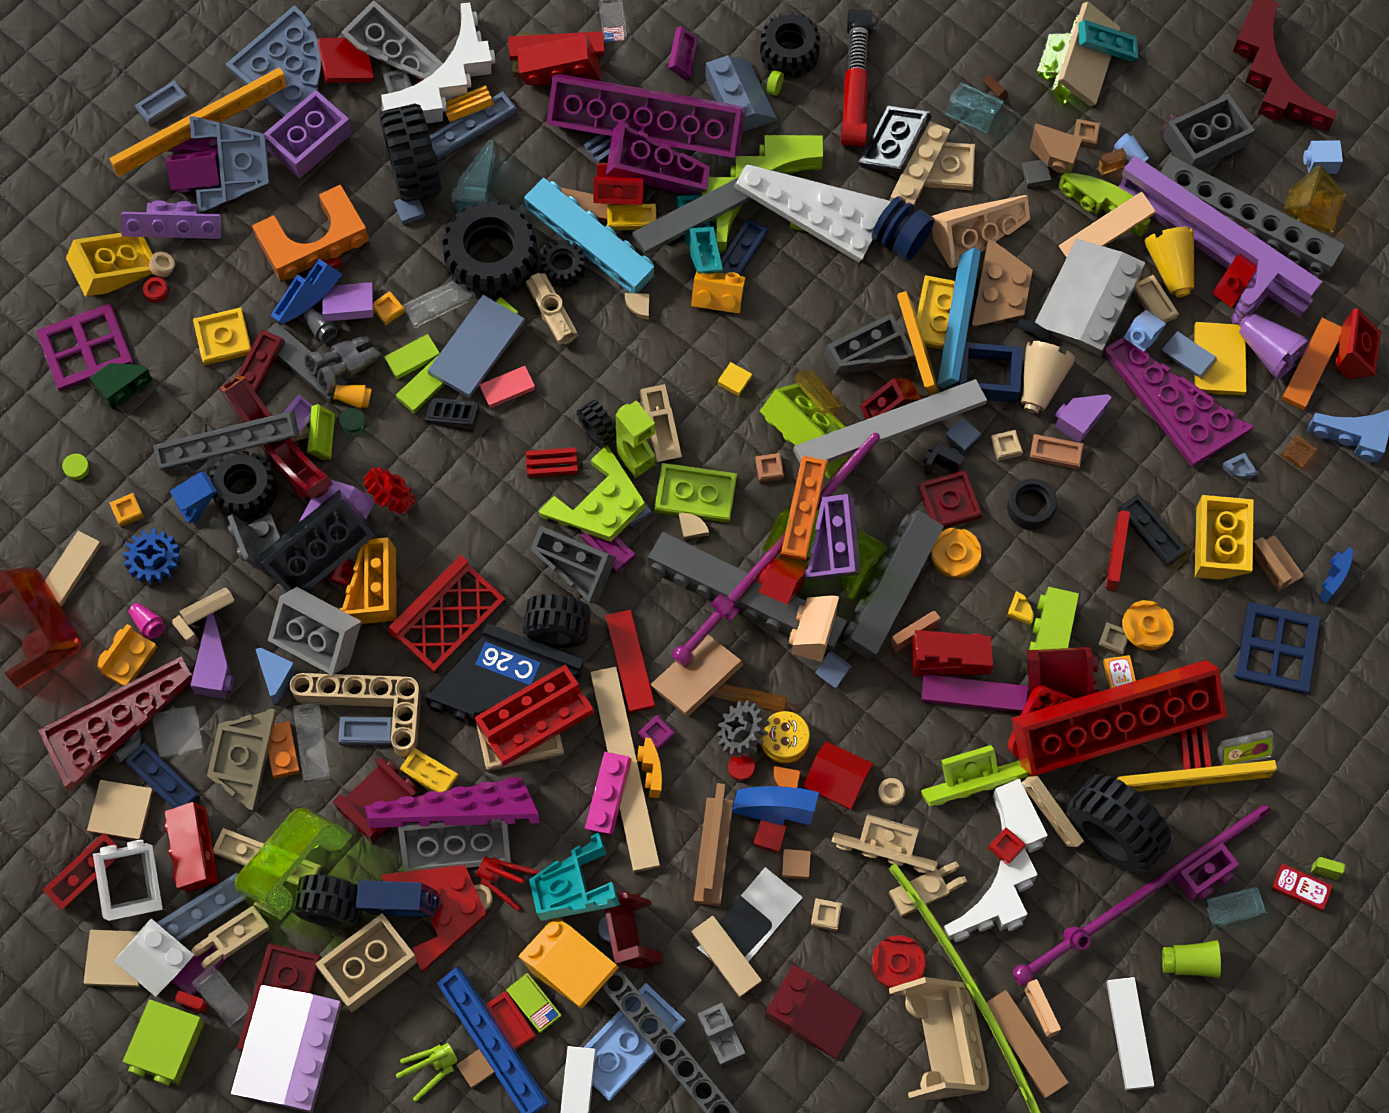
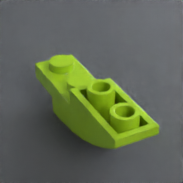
(1097, 195)

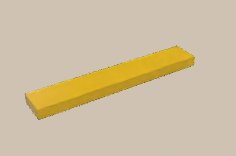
(1200, 776)

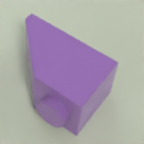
(1081, 415)

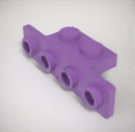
(171, 221)

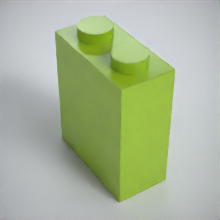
(163, 1043)

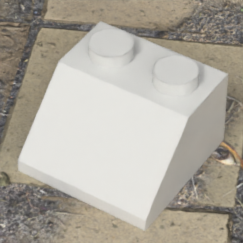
(153, 957)

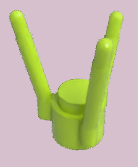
(440, 1057)

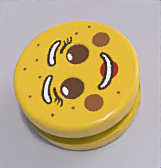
(786, 737)

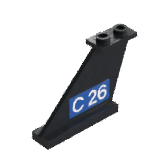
(494, 671)

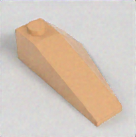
(972, 226)

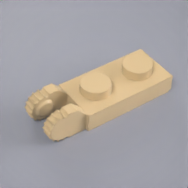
(929, 887)
(232, 936)

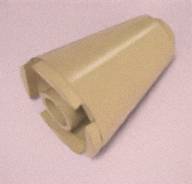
(1043, 374)

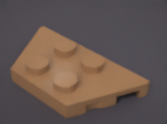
(1001, 287)

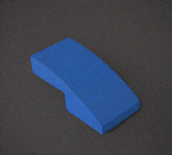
(1338, 571)

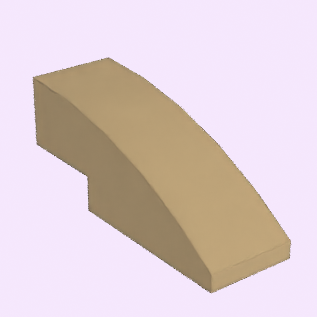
(657, 406)

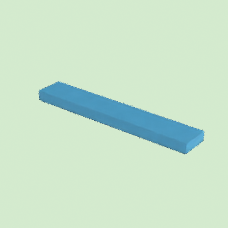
(959, 318)

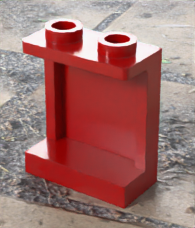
(617, 190)

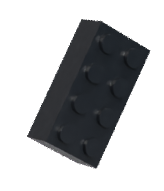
(317, 544)

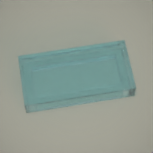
(1235, 906)

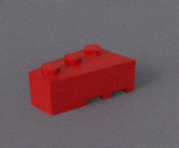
(565, 56)

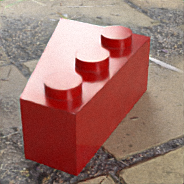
(950, 654)

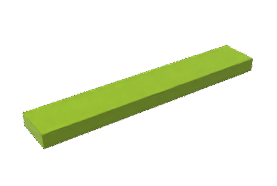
(424, 386)

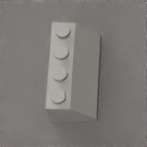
(452, 845)

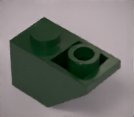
(119, 381)

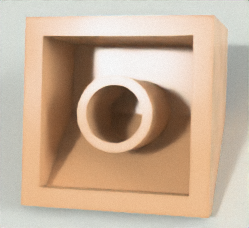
(814, 627)

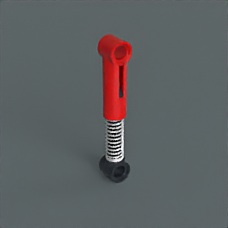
(856, 79)

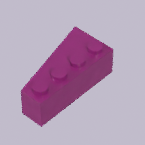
(639, 156)

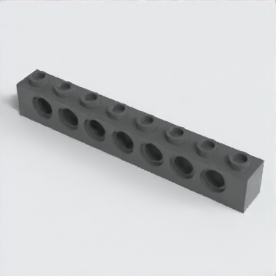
(1261, 217)

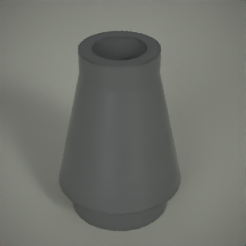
(322, 330)

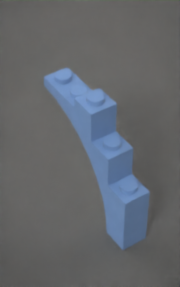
(1366, 433)

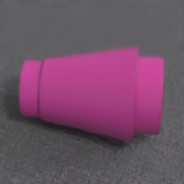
(147, 621)

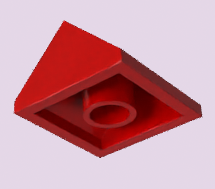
(838, 775)

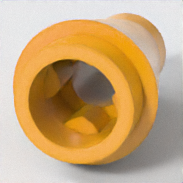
(353, 395)

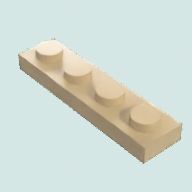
(921, 163)

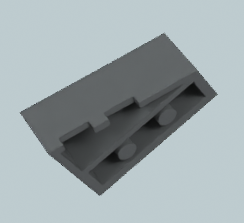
(870, 348)
(576, 562)

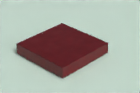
(950, 499)

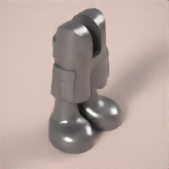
(349, 359)

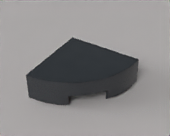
(1036, 329)

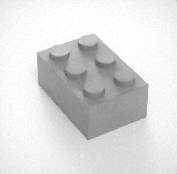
(314, 630)

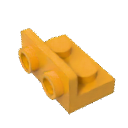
(126, 656)

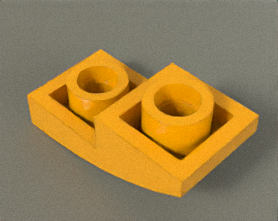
(650, 762)

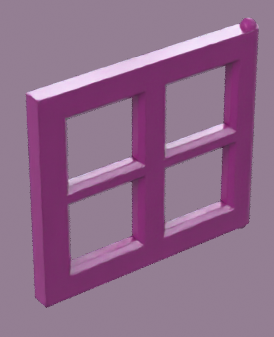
(84, 346)

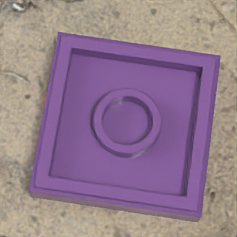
(348, 302)

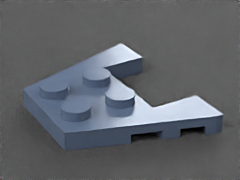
(241, 161)

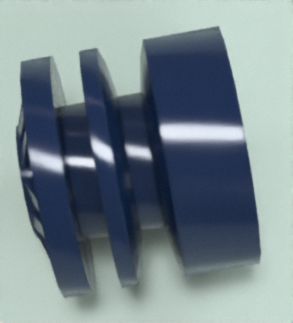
(906, 230)

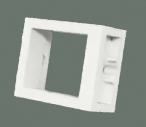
(131, 908)

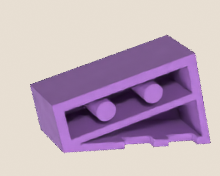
(835, 541)

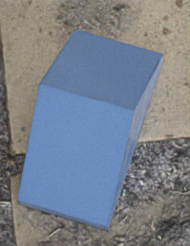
(276, 672)

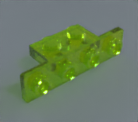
(1053, 60)

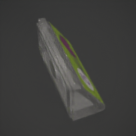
(1246, 748)

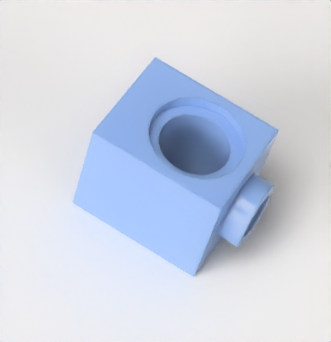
(1144, 330)

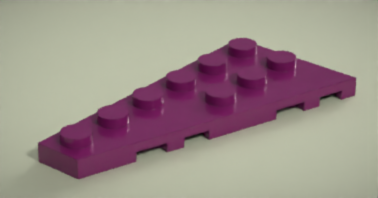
(1179, 407)
(458, 806)

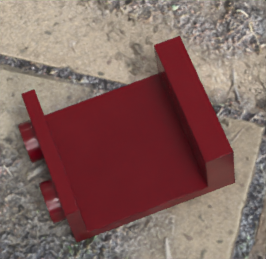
(1063, 670)
(379, 785)
(625, 936)

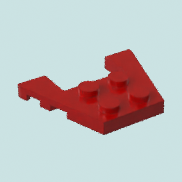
(458, 910)

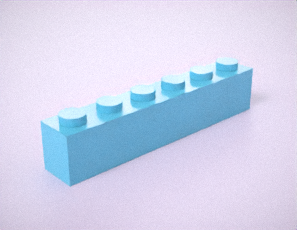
(597, 242)

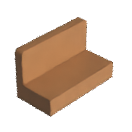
(1276, 562)

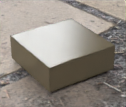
(1113, 639)

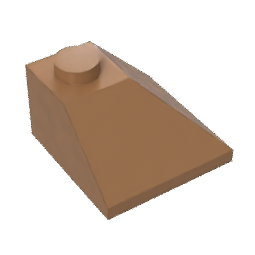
(1055, 148)

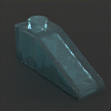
(476, 180)

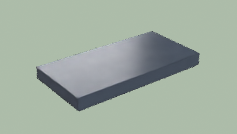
(476, 346)

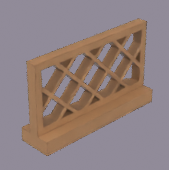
(713, 849)

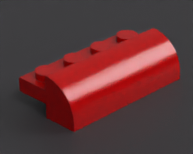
(533, 715)

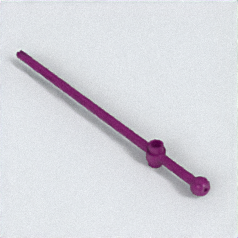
(725, 606)
(1080, 938)

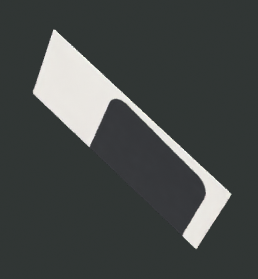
(758, 913)

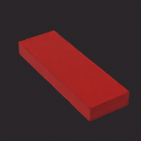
(1117, 550)

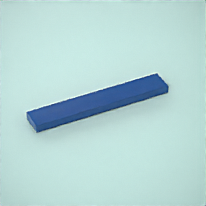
(492, 1042)

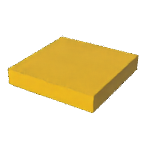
(222, 336)

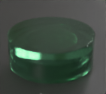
(352, 420)

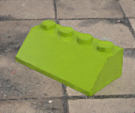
(801, 420)

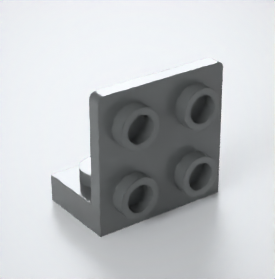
(254, 538)

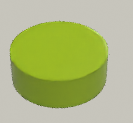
(775, 82)
(75, 466)

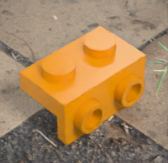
(718, 291)

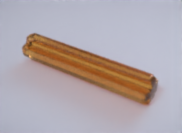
(764, 699)

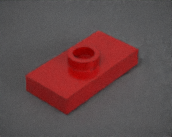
(1235, 280)

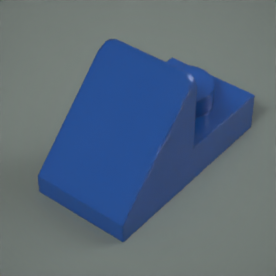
(193, 496)

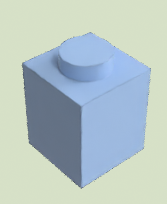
(1324, 153)

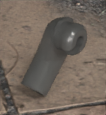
(128, 747)

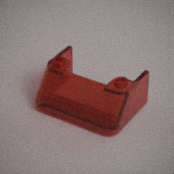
(54, 634)

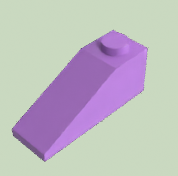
(212, 671)

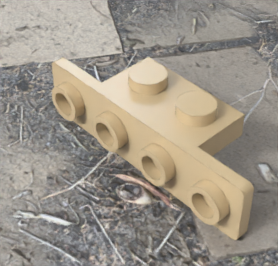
(887, 840)

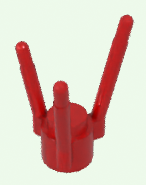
(492, 869)

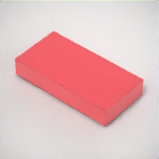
(507, 387)

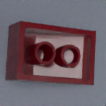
(813, 1012)

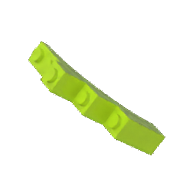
(779, 154)

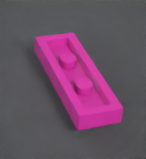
(608, 793)

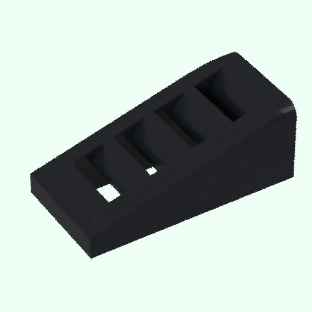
(458, 423)

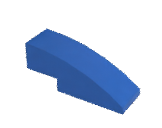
(306, 292)
(776, 804)

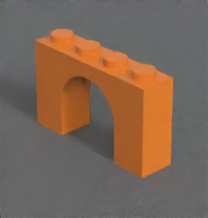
(293, 258)

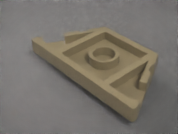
(241, 755)

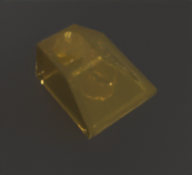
(1316, 200)

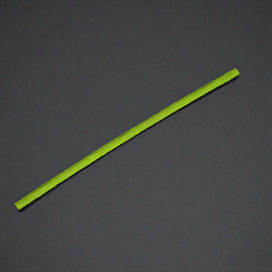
(971, 985)

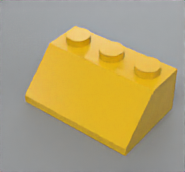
(1223, 537)

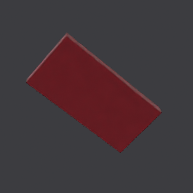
(286, 970)

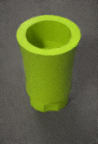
(1193, 959)

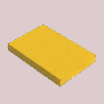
(935, 310)
(1228, 346)

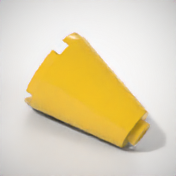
(1174, 259)

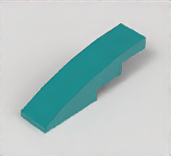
(701, 243)

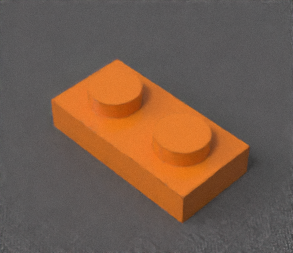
(283, 751)

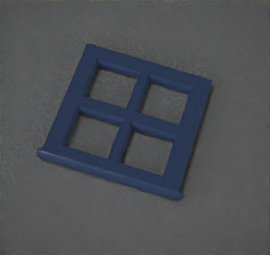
(1277, 647)

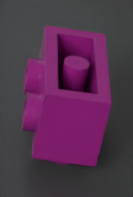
(193, 171)
(1207, 872)

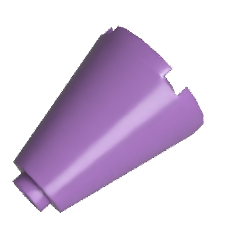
(1273, 343)

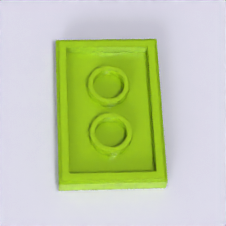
(695, 492)

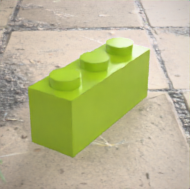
(1056, 619)

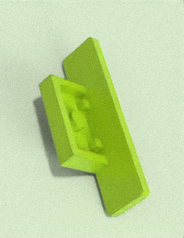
(971, 774)

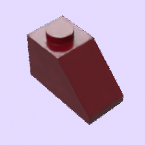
(891, 396)

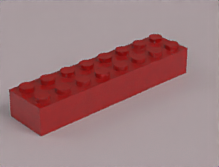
(1119, 717)

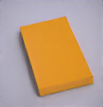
(918, 343)

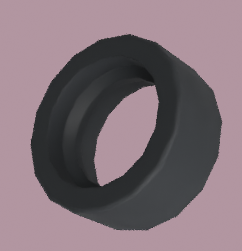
(1036, 486)

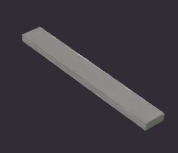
(894, 422)

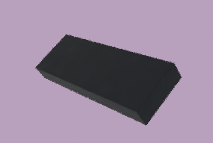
(1153, 530)

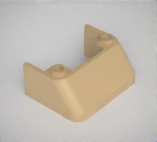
(950, 1037)

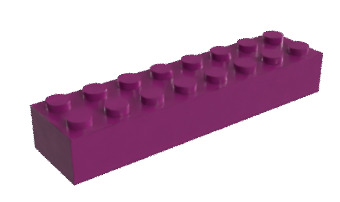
(664, 116)

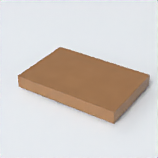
(693, 684)

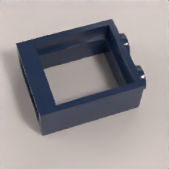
(995, 392)
(397, 898)

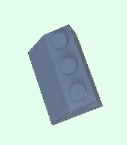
(736, 83)

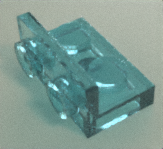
(973, 107)

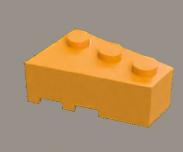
(373, 586)

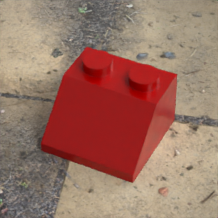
(1358, 346)

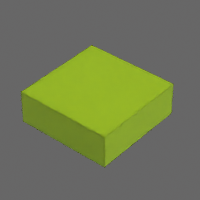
(1328, 868)

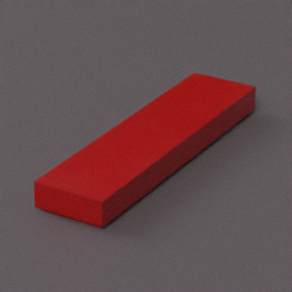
(516, 42)
(630, 661)

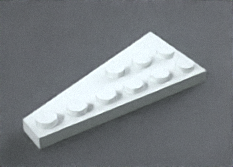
(827, 212)

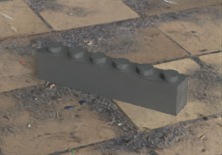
(892, 584)

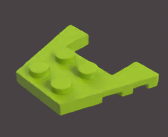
(606, 508)

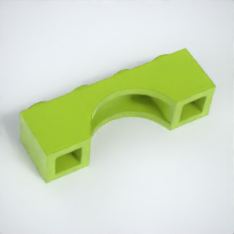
(632, 432)

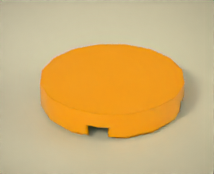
(956, 553)
(1147, 625)

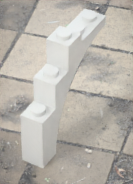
(468, 59)
(1001, 901)

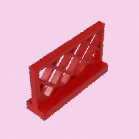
(429, 598)

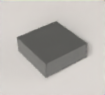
(1035, 173)

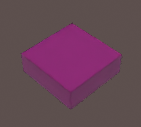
(658, 732)

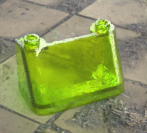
(281, 854)

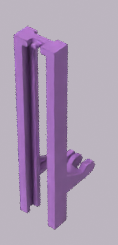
(1223, 241)

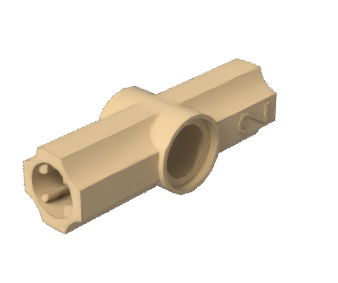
(557, 319)

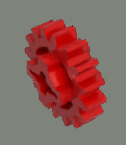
(389, 490)

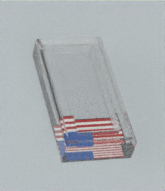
(612, 20)

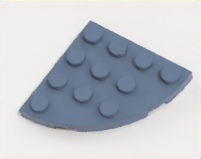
(287, 45)

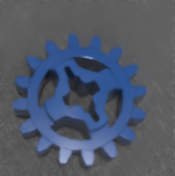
(144, 549)

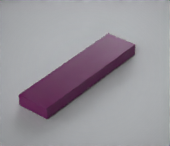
(974, 693)

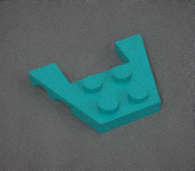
(562, 887)

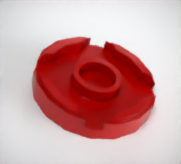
(898, 961)

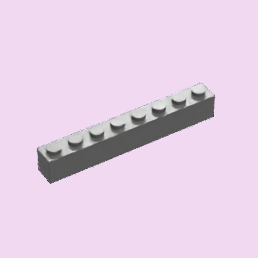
(713, 576)

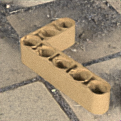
(367, 697)

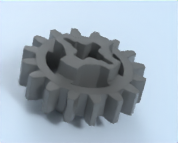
(743, 729)

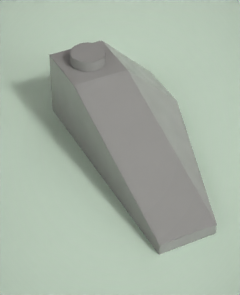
(387, 40)

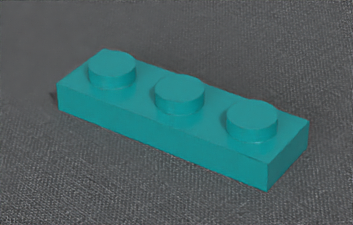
(1108, 40)

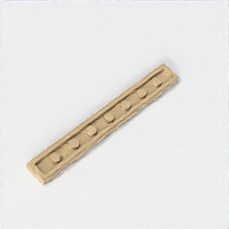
(619, 741)

